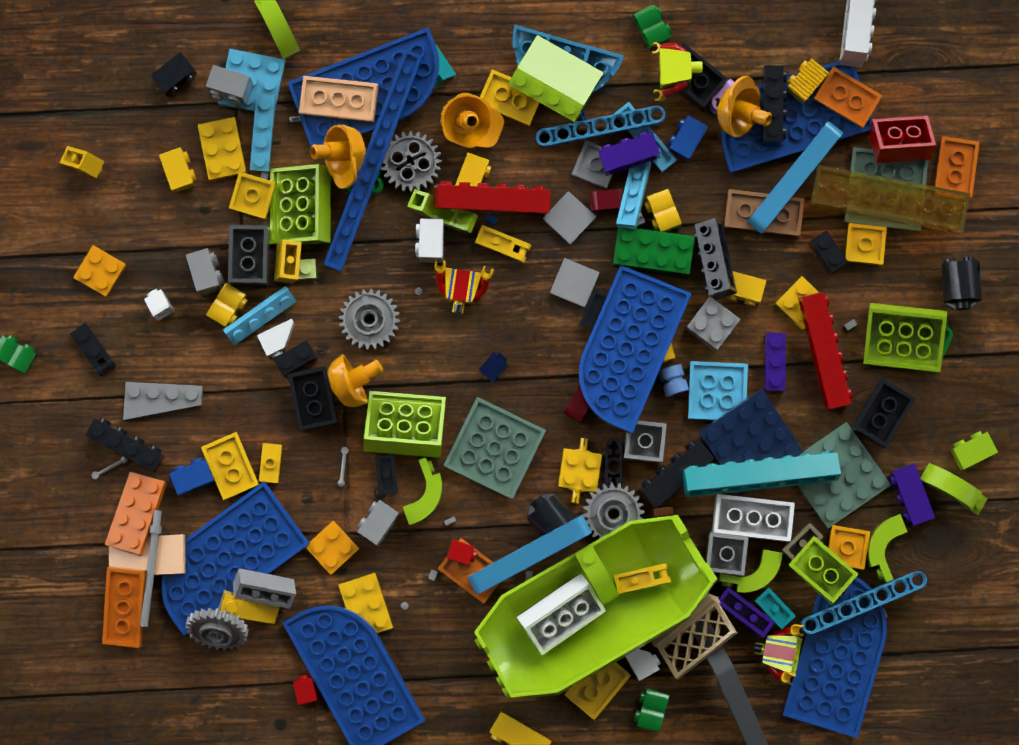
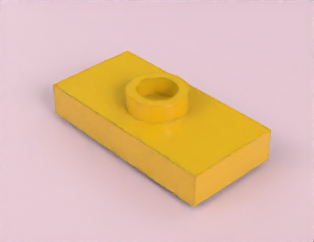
(270, 463)

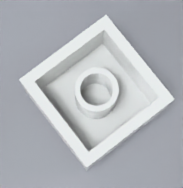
(430, 240)

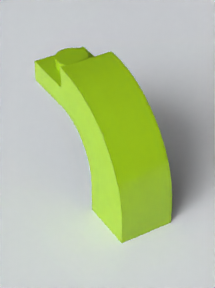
(278, 27)
(456, 219)
(954, 487)
(429, 501)
(877, 544)
(766, 571)
(597, 575)

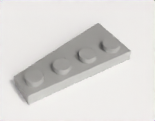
(155, 398)

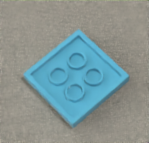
(264, 72)
(715, 388)

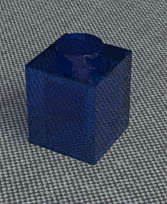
(494, 366)

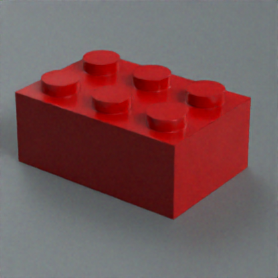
(902, 139)

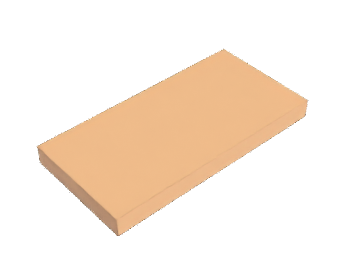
(338, 99)
(169, 557)

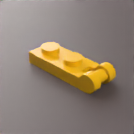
(502, 243)
(641, 578)

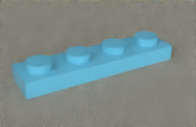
(262, 132)
(666, 157)
(633, 196)
(259, 315)

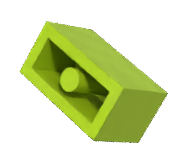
(974, 450)

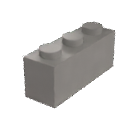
(264, 588)

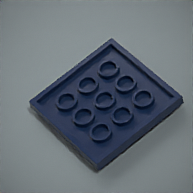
(750, 432)

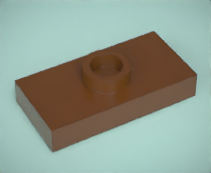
(662, 512)

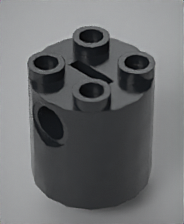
(961, 283)
(548, 513)

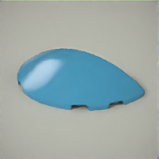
(600, 59)

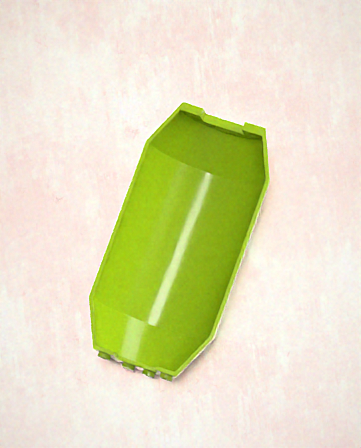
(625, 626)

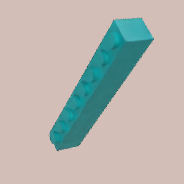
(761, 474)

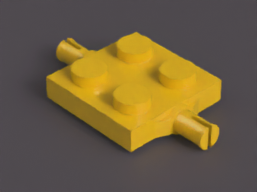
(579, 470)

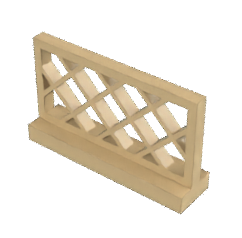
(703, 611)

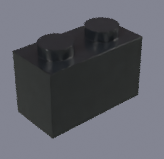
(174, 74)
(828, 252)
(295, 359)

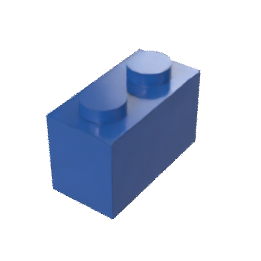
(687, 139)
(192, 476)

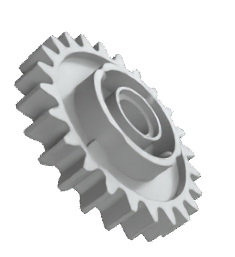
(366, 305)
(607, 499)
(217, 629)

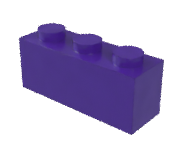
(629, 153)
(774, 362)
(911, 495)
(745, 612)

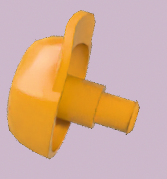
(741, 108)
(471, 121)
(343, 154)
(349, 382)

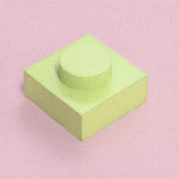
(307, 269)

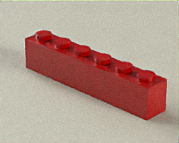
(491, 198)
(824, 350)

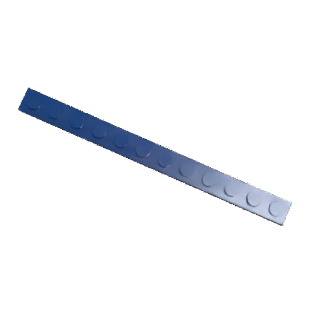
(373, 160)

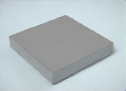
(589, 166)
(569, 218)
(574, 282)

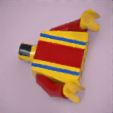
(461, 286)

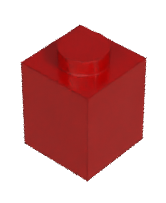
(462, 552)
(305, 690)

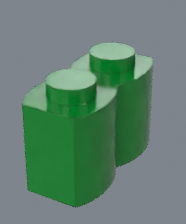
(651, 26)
(15, 355)
(652, 710)

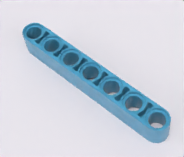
(591, 124)
(795, 177)
(529, 554)
(873, 602)

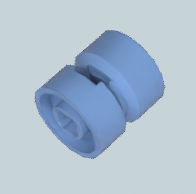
(673, 380)

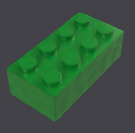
(653, 251)

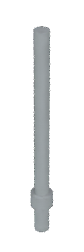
(155, 530)

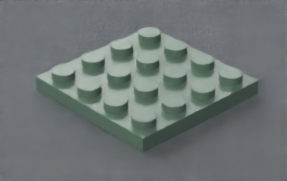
(911, 171)
(494, 448)
(858, 481)

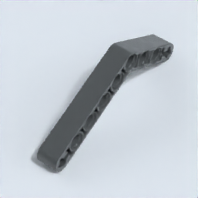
(732, 690)

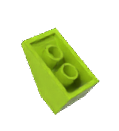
(823, 570)

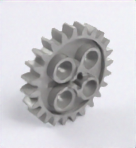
(420, 176)

